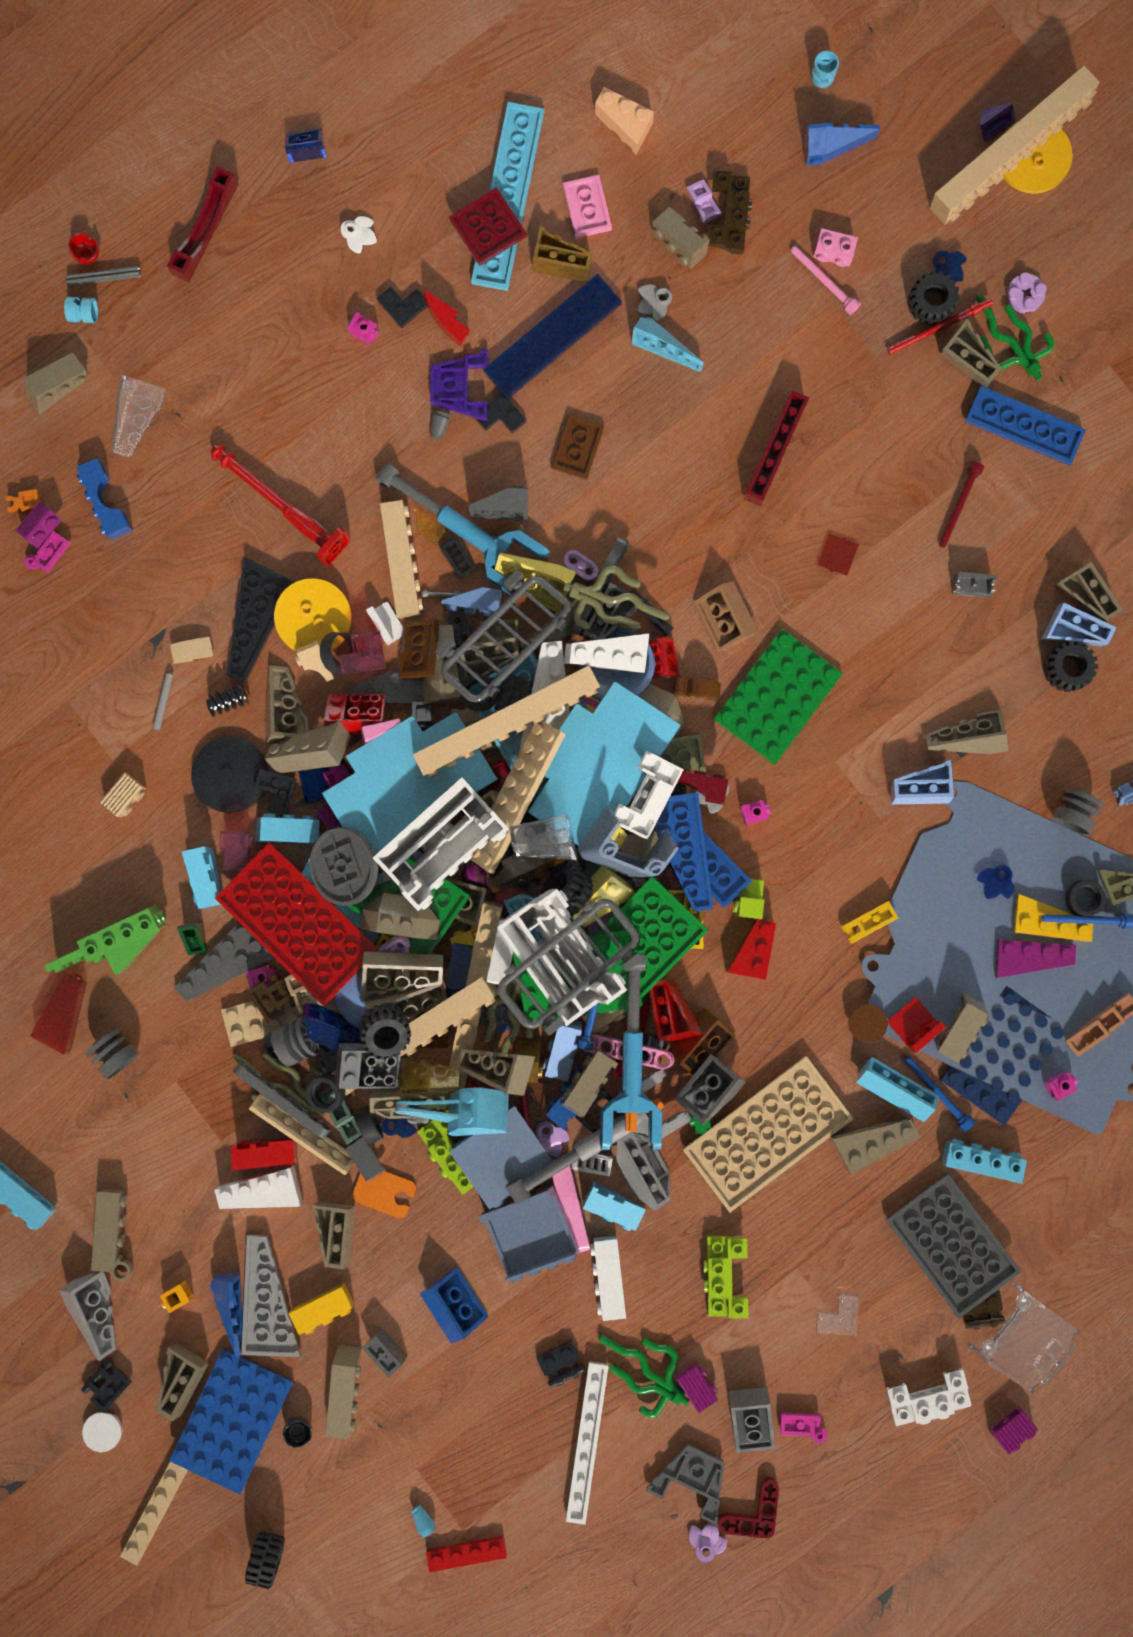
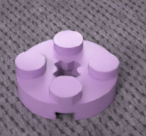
(1033, 285)

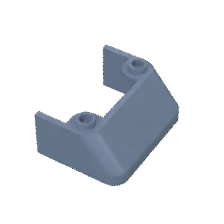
(604, 851)

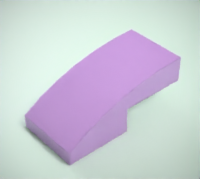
(703, 201)

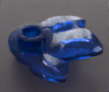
(952, 266)
(995, 884)
(402, 1127)

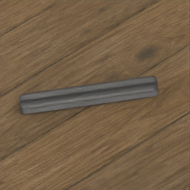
(103, 275)

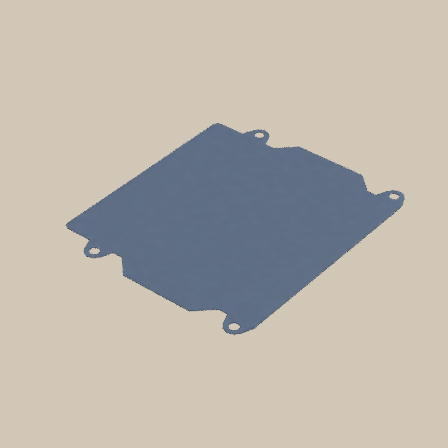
(950, 946)

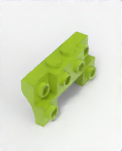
(438, 1141)
(719, 1276)

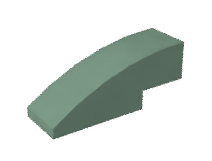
(342, 1117)

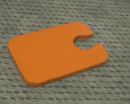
(381, 1193)

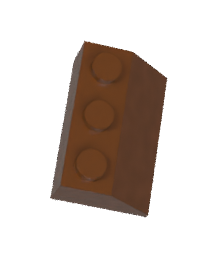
(695, 1050)

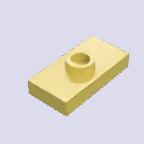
(619, 836)

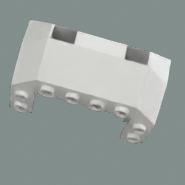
(442, 843)
(549, 919)

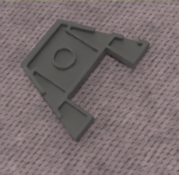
(696, 1471)

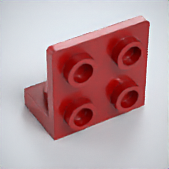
(665, 657)
(915, 1025)

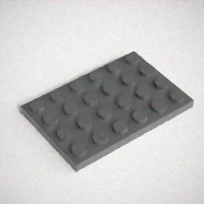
(953, 1245)

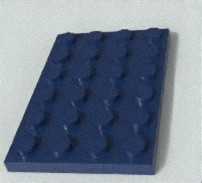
(989, 1097)

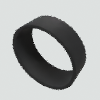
(326, 654)

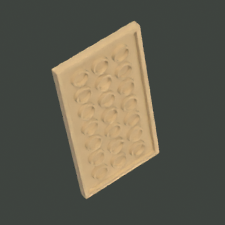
(767, 1134)

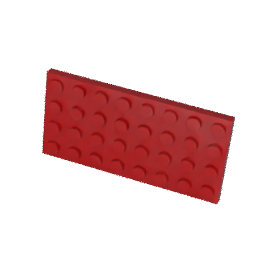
(296, 923)

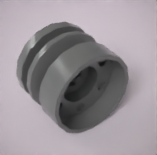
(1079, 808)
(293, 1043)
(112, 1054)

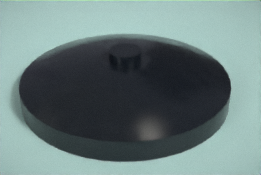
(226, 774)

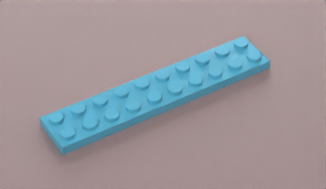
(512, 178)

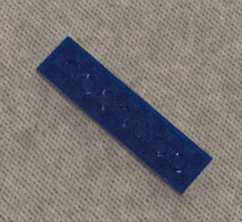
(552, 336)

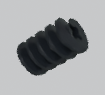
(227, 699)

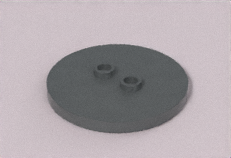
(343, 866)

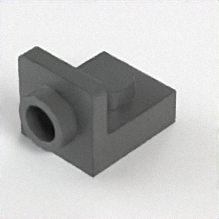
(422, 714)

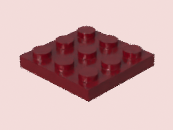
(487, 226)

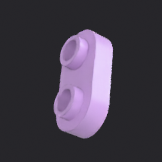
(581, 566)
(393, 945)

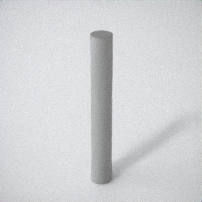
(163, 701)

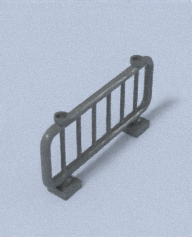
(516, 587)
(629, 961)

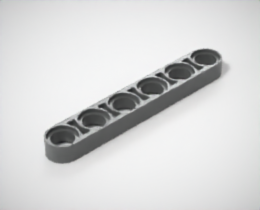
(613, 559)
(281, 1100)

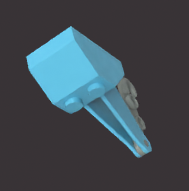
(470, 1112)

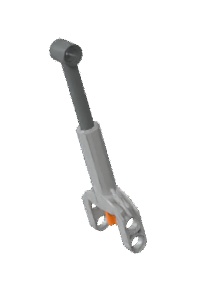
(590, 1145)

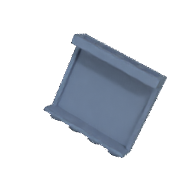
(497, 1159)
(531, 1234)

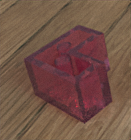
(366, 654)
(236, 849)

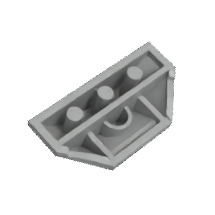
(644, 1170)

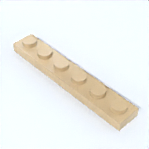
(322, 1148)
(153, 1513)

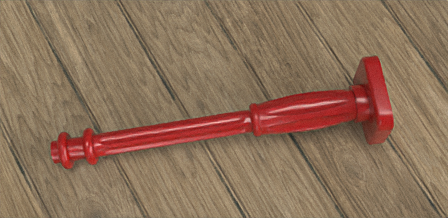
(330, 544)

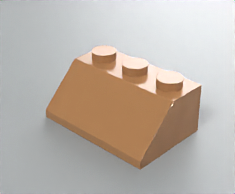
(725, 616)

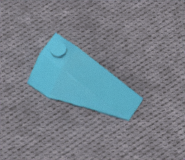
(654, 338)

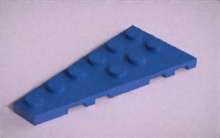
(684, 822)

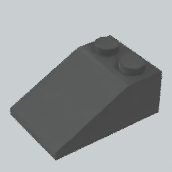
(504, 505)
(710, 1089)
(752, 1419)

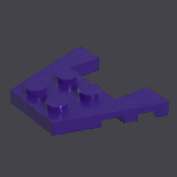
(450, 385)

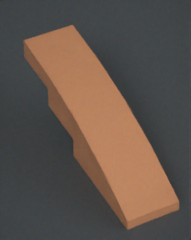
(1101, 1025)

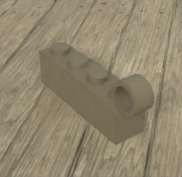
(108, 1233)

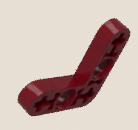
(762, 1517)

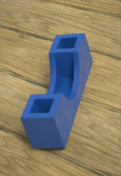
(94, 479)

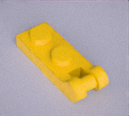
(870, 922)

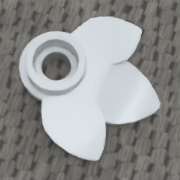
(361, 233)

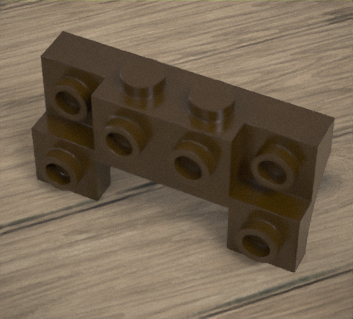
(736, 220)
(519, 870)

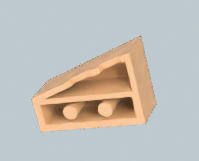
(624, 117)

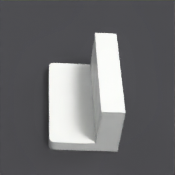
(386, 622)

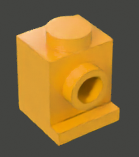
(183, 1292)

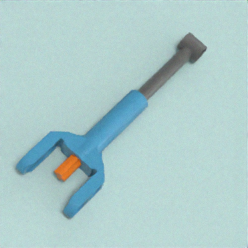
(466, 529)
(631, 1098)

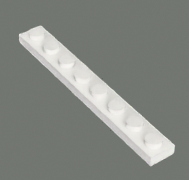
(587, 1442)

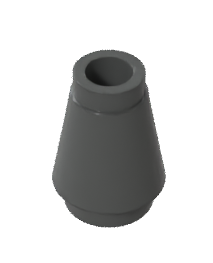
(439, 424)

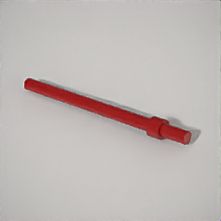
(972, 310)

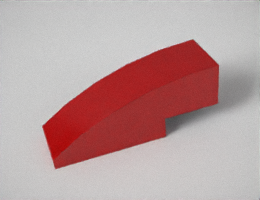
(446, 318)

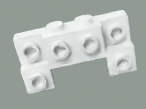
(651, 795)
(929, 1403)

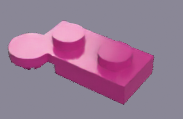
(48, 553)
(802, 1425)

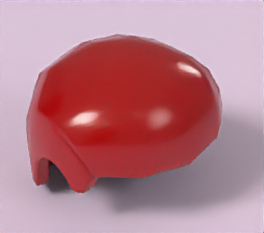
(83, 248)

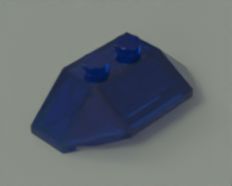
(328, 1027)

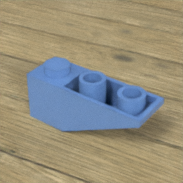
(480, 601)

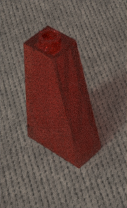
(60, 1018)

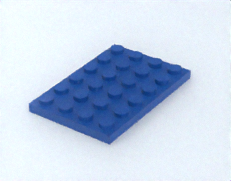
(231, 1421)

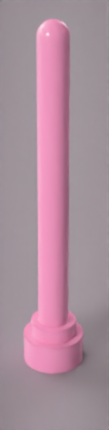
(850, 304)

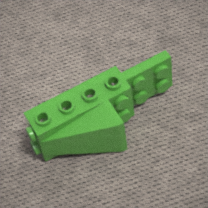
(118, 942)

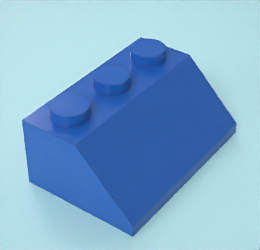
(454, 1305)

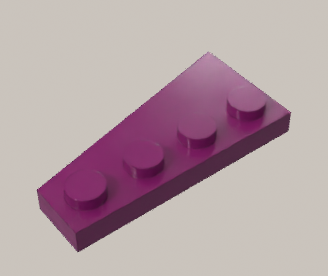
(1026, 957)

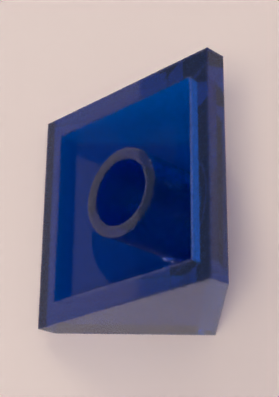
(305, 145)
(313, 784)

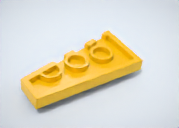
(1028, 921)

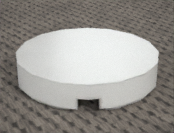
(102, 1431)

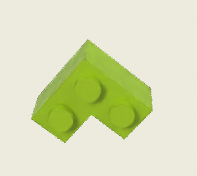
(749, 901)

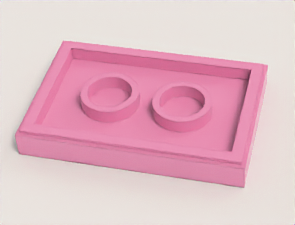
(587, 206)

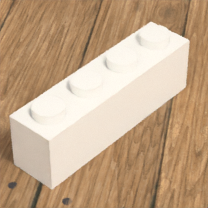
(609, 1278)

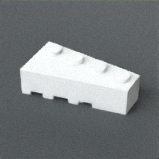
(618, 653)

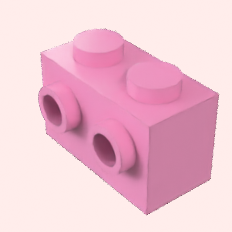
(835, 247)

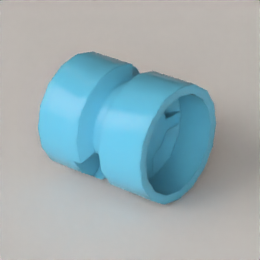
(824, 69)
(78, 309)

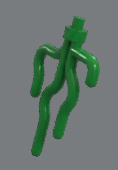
(1023, 357)
(665, 1385)

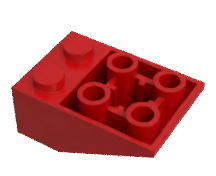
(354, 710)

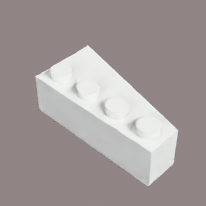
(264, 1190)

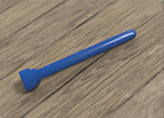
(1124, 920)
(586, 1041)
(965, 1121)

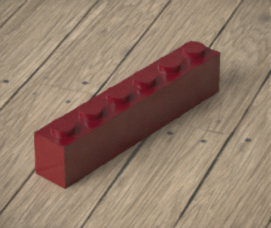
(776, 448)

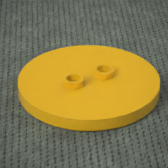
(1044, 167)
(311, 611)

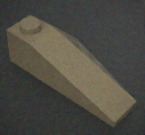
(435, 687)
(283, 708)
(979, 735)

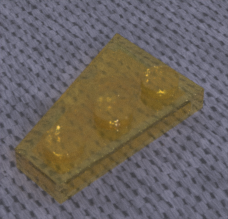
(425, 1077)

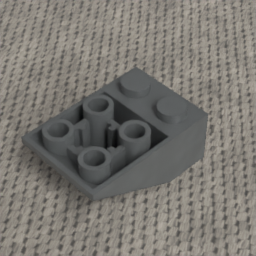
(362, 1071)

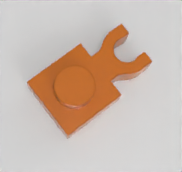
(26, 501)

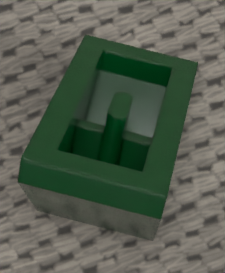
(193, 938)

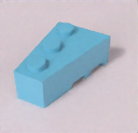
(286, 829)
(203, 876)
(613, 1206)

